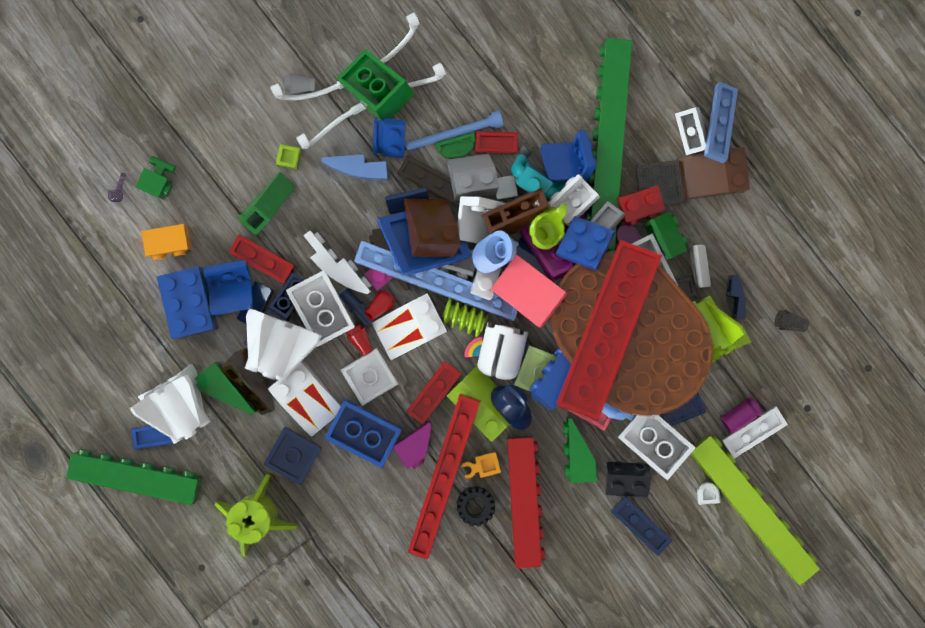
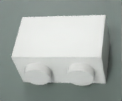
(692, 130)

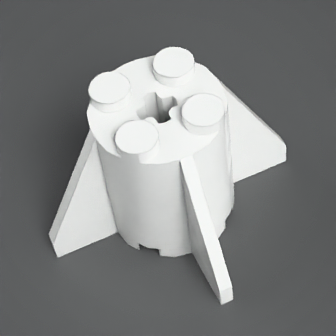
(276, 345)
(174, 406)

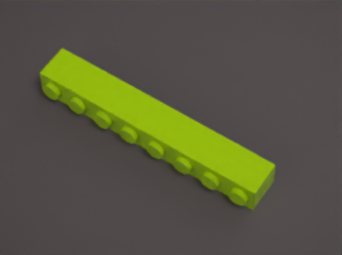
(753, 509)

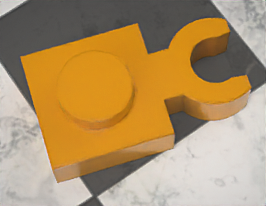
(485, 464)

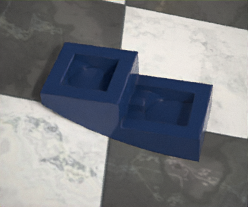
(735, 290)

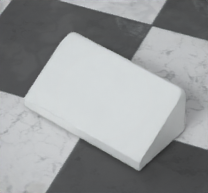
(700, 266)

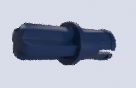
(356, 306)

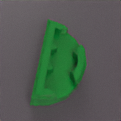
(457, 146)

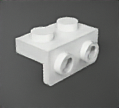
(577, 197)

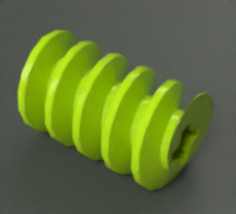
(464, 318)

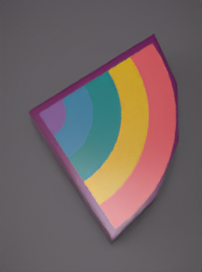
(473, 348)

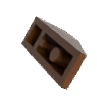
(517, 213)

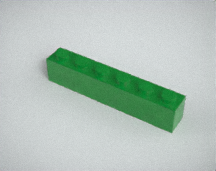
(133, 477)

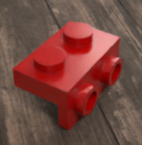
(641, 204)

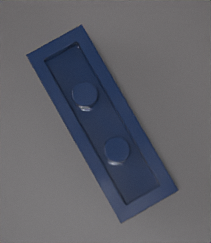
(641, 525)

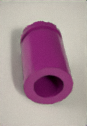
(741, 415)

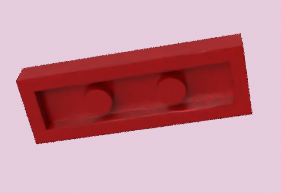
(261, 259)
(433, 392)

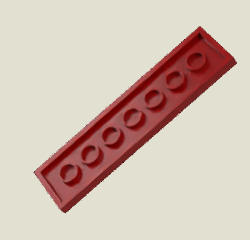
(609, 330)

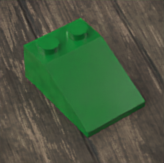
(375, 86)

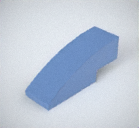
(356, 167)

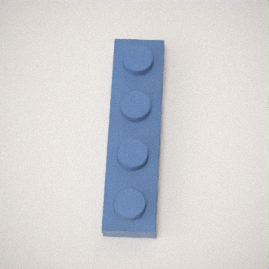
(721, 122)

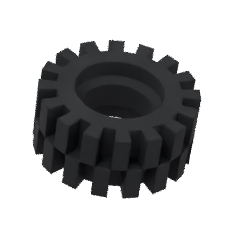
(485, 515)

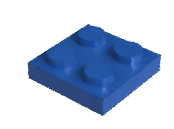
(585, 243)

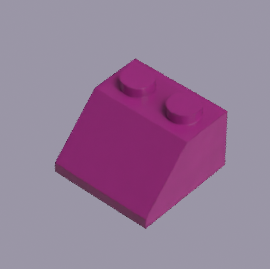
(414, 446)

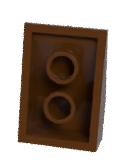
(709, 177)
(431, 228)

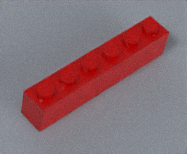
(524, 502)

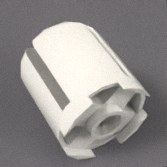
(501, 351)

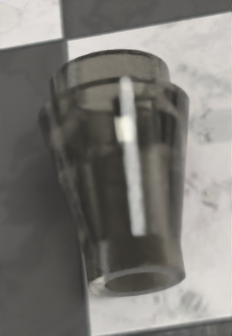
(789, 321)

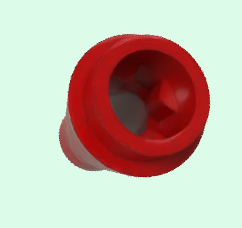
(381, 303)
(359, 338)

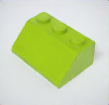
(480, 386)

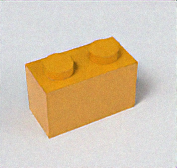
(166, 241)

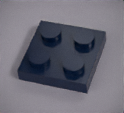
(292, 456)

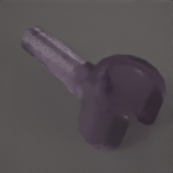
(117, 195)

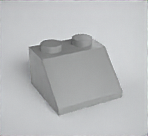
(473, 176)

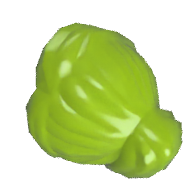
(548, 227)

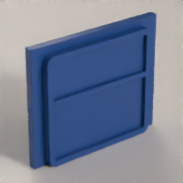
(397, 237)

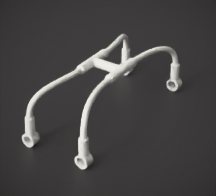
(302, 139)

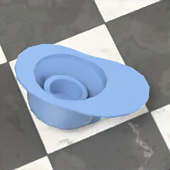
(494, 252)

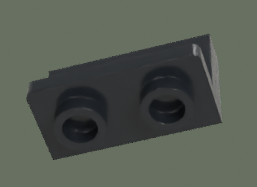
(628, 479)

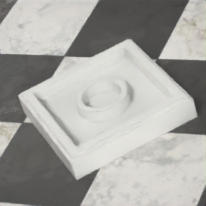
(369, 376)

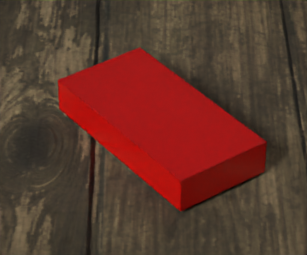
(496, 142)

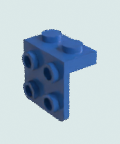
(569, 159)
(229, 287)

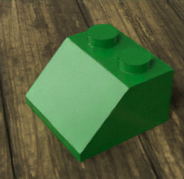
(667, 235)

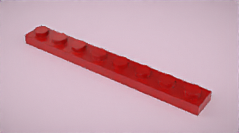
(444, 476)

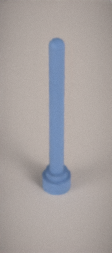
(494, 120)

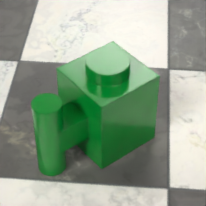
(155, 182)

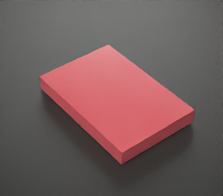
(529, 291)

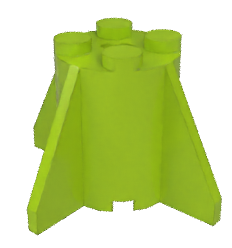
(724, 330)
(263, 520)

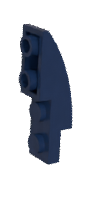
(282, 306)

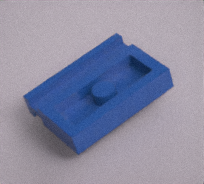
(389, 137)

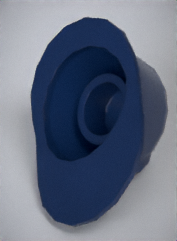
(512, 404)

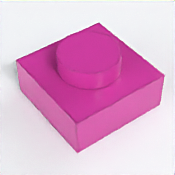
(378, 278)

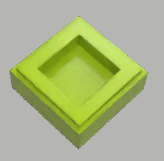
(288, 156)

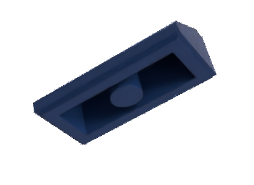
(396, 202)
(261, 298)

